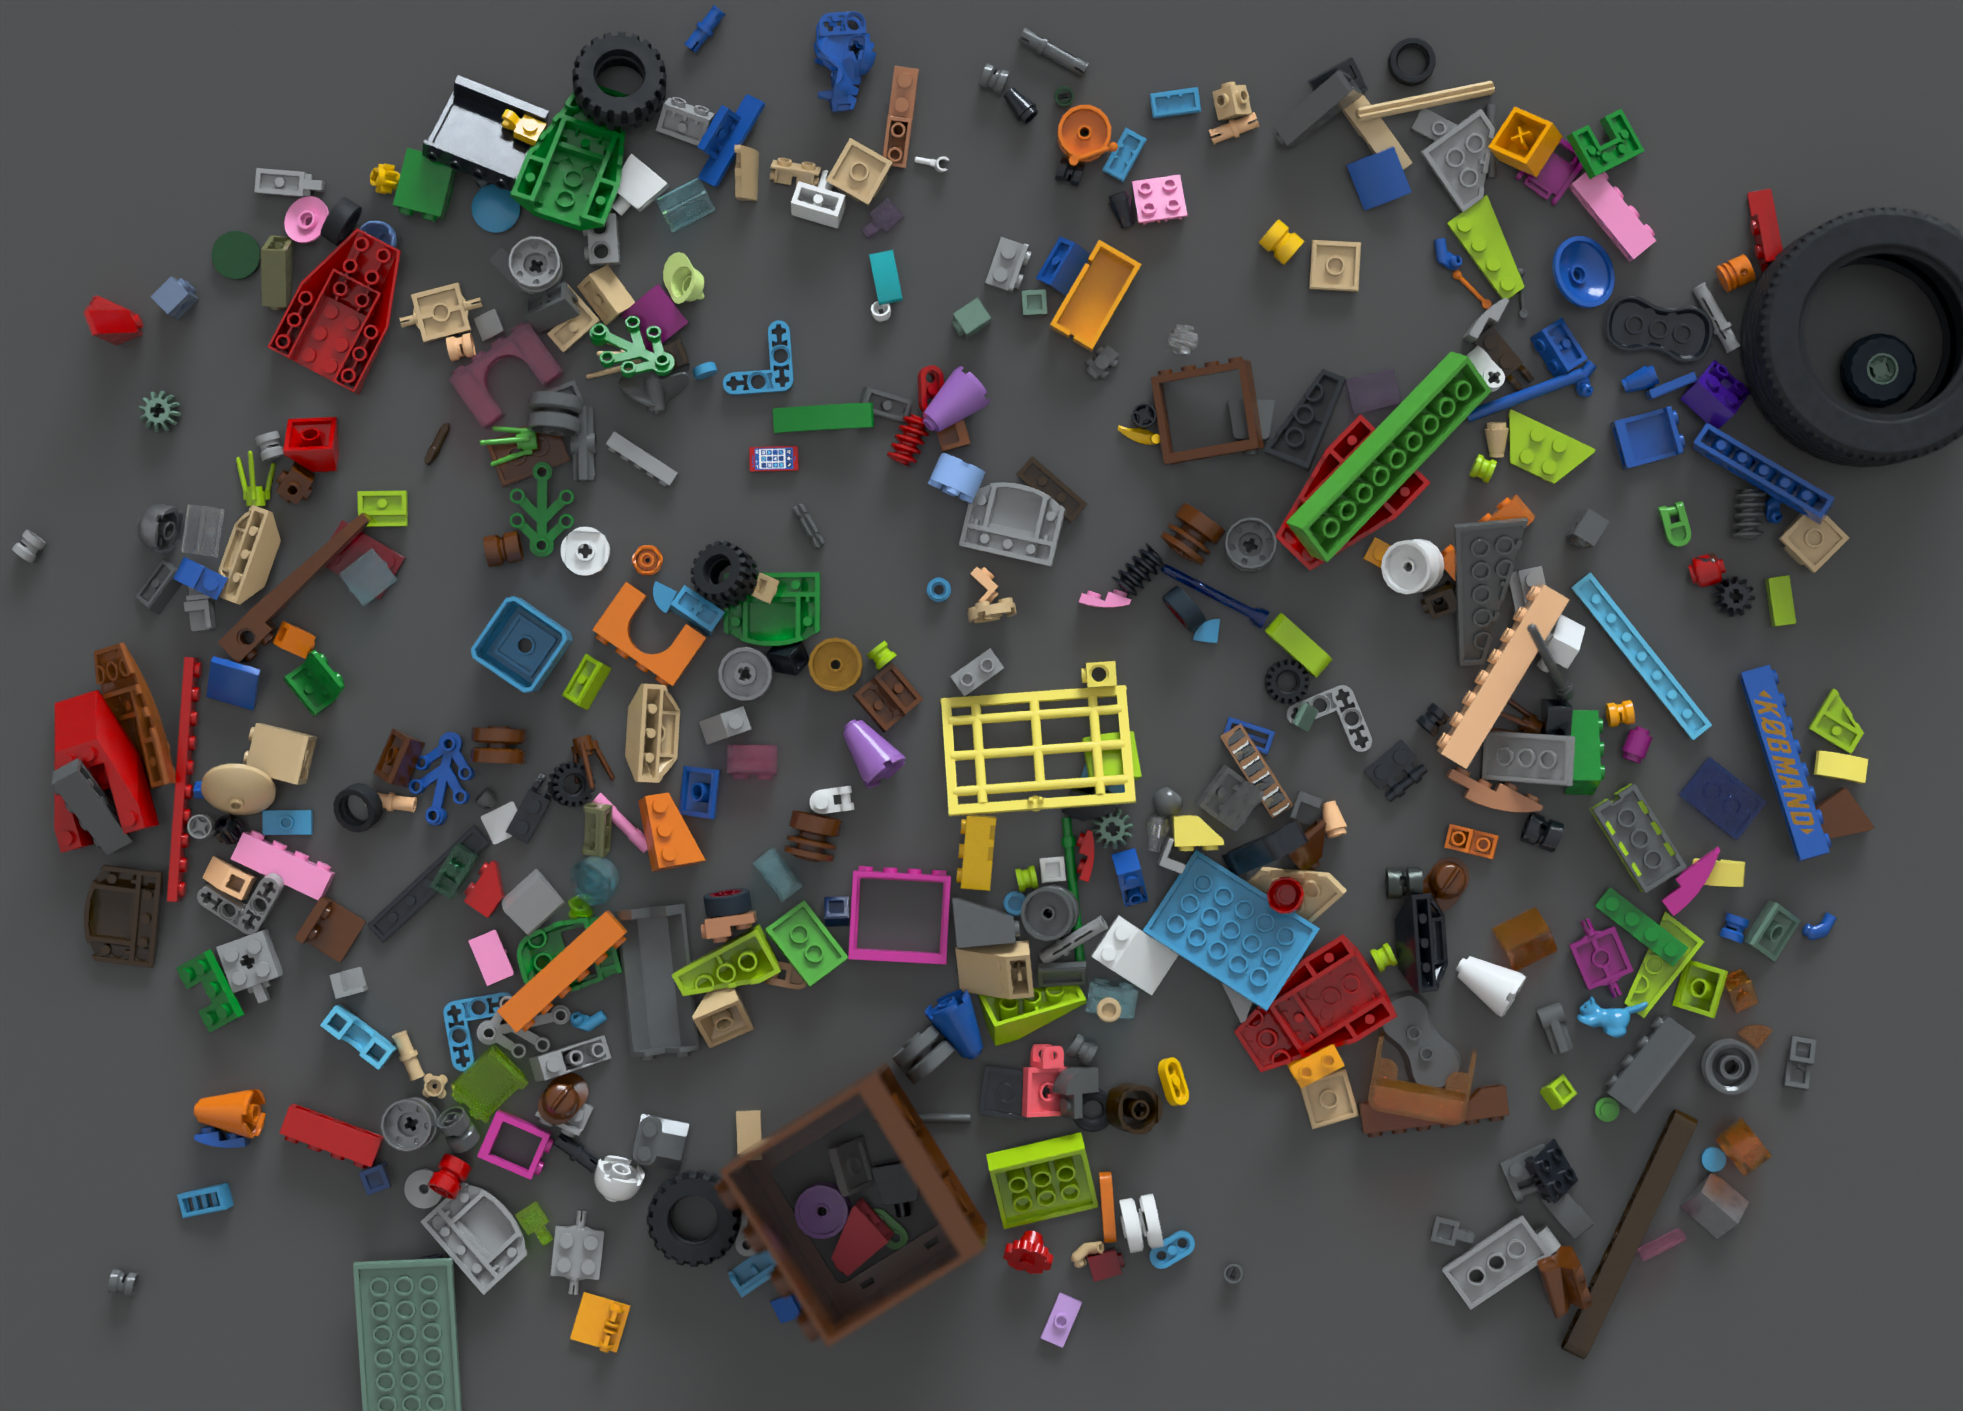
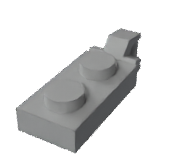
(286, 183)

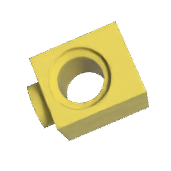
(1109, 668)

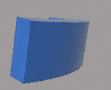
(215, 1138)

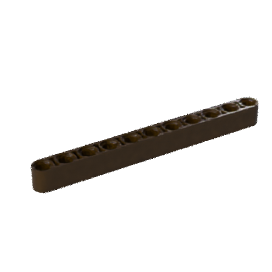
(1630, 1232)

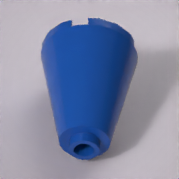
(957, 1023)

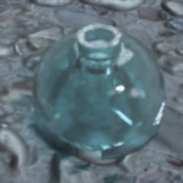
(595, 879)

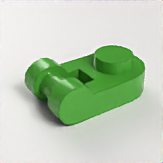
(1678, 533)

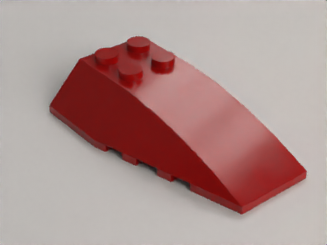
(1330, 461)
(1323, 1003)

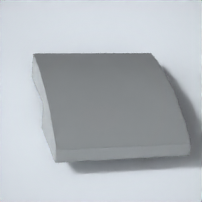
(1489, 318)

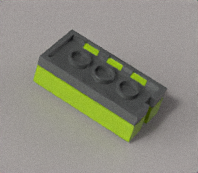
(1638, 838)

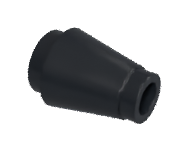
(1021, 106)
(1122, 208)

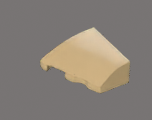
(746, 173)

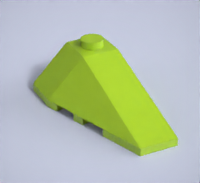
(735, 963)
(1016, 1018)

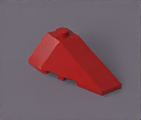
(112, 321)

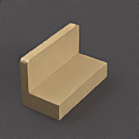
(605, 294)

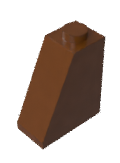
(1842, 815)

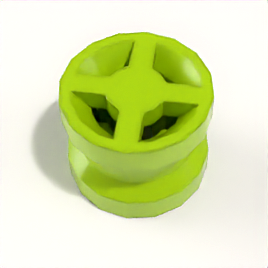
(1482, 468)
(881, 655)
(1026, 878)
(1383, 957)

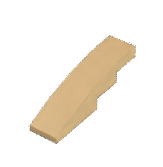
(1375, 132)

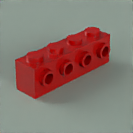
(332, 1136)

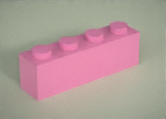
(1613, 214)
(293, 868)

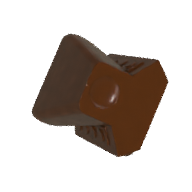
(1564, 1281)

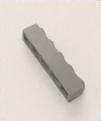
(641, 459)

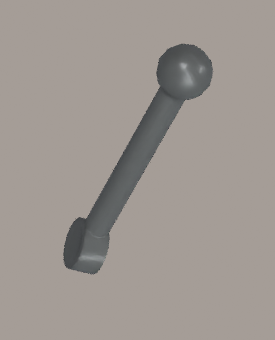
(1523, 313)

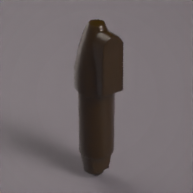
(434, 449)

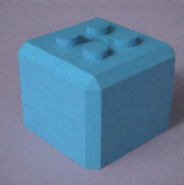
(499, 645)

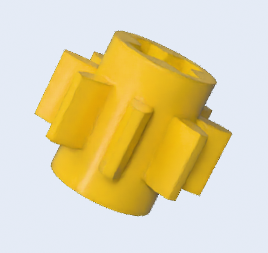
(384, 178)

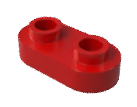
(929, 390)

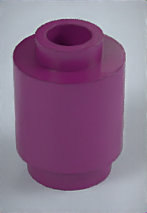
(1636, 744)

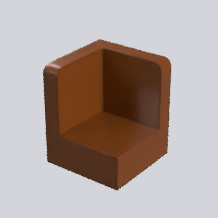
(953, 437)

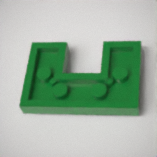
(1621, 148)
(207, 971)

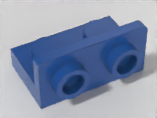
(1558, 348)

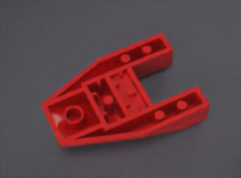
(92, 733)

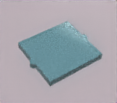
(368, 577)

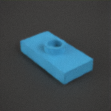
(1175, 103)
(1122, 160)
(287, 822)

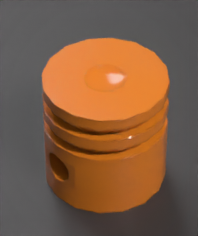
(1735, 273)

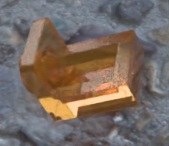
(1740, 990)

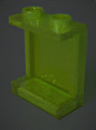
(488, 1083)

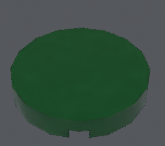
(236, 255)

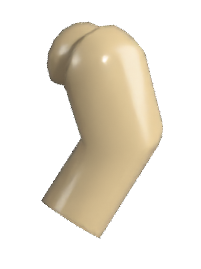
(1084, 1250)

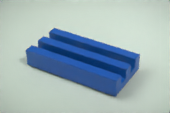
(1671, 386)
(1268, 742)

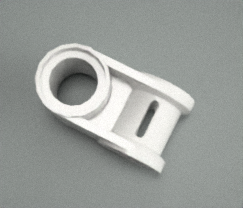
(1486, 367)

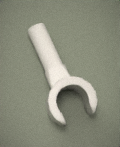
(932, 162)

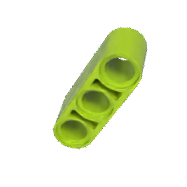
(1298, 645)

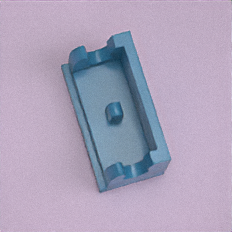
(696, 610)
(752, 1272)

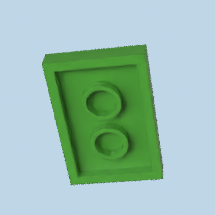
(806, 944)

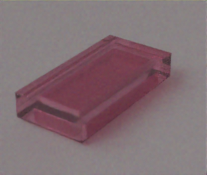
(1661, 1244)

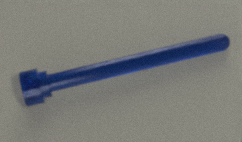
(1256, 615)

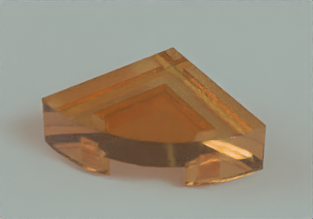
(1755, 1034)

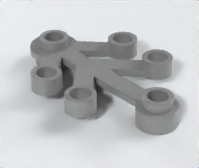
(500, 1029)

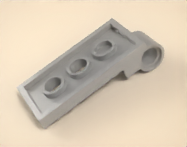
(1515, 1244)

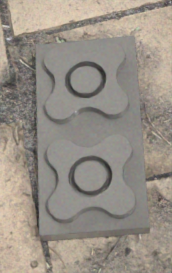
(1528, 758)

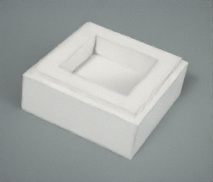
(1052, 869)

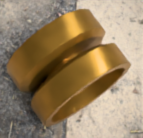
(850, 664)

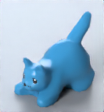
(1611, 1020)

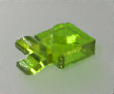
(533, 1220)

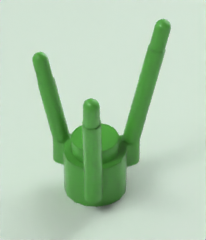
(524, 438)

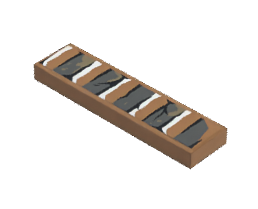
(1256, 770)

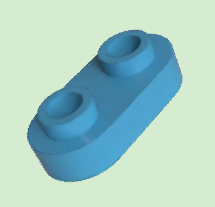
(1172, 1249)

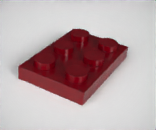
(358, 548)

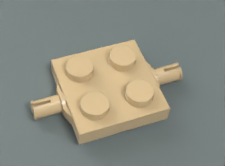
(441, 312)

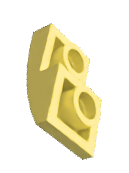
(1841, 766)
(1726, 873)

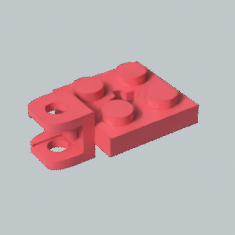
(1042, 1074)

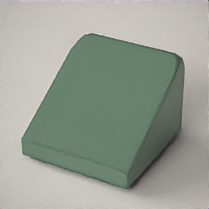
(1305, 716)

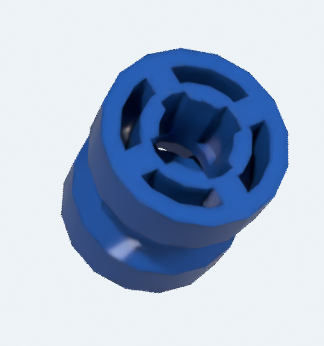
(1735, 922)

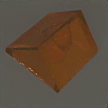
(1525, 939)

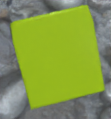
(1558, 1092)

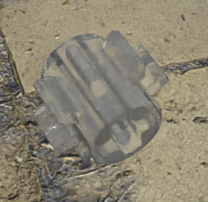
(1183, 339)

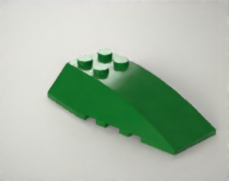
(572, 170)

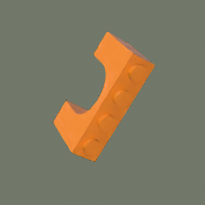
(615, 628)

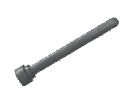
(1563, 688)

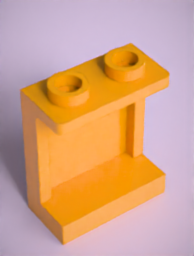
(1315, 1066)

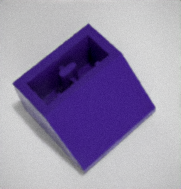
(1715, 395)

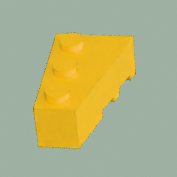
(976, 852)

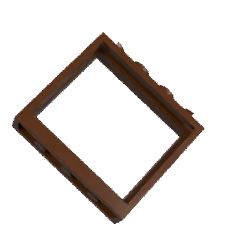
(1250, 402)

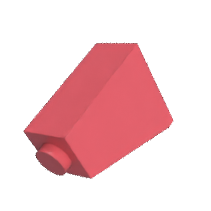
(860, 1238)

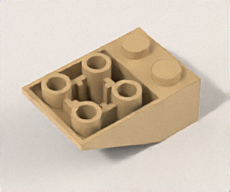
(996, 970)

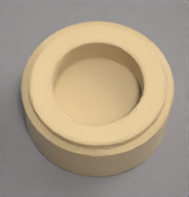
(1108, 1009)

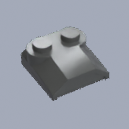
(660, 1142)

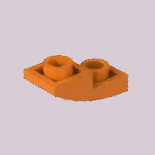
(1471, 841)

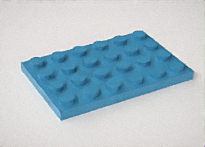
(1230, 930)

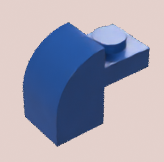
(200, 578)

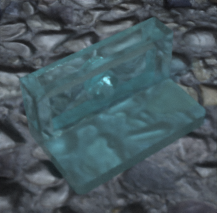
(685, 204)

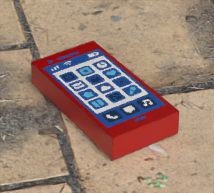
(773, 459)

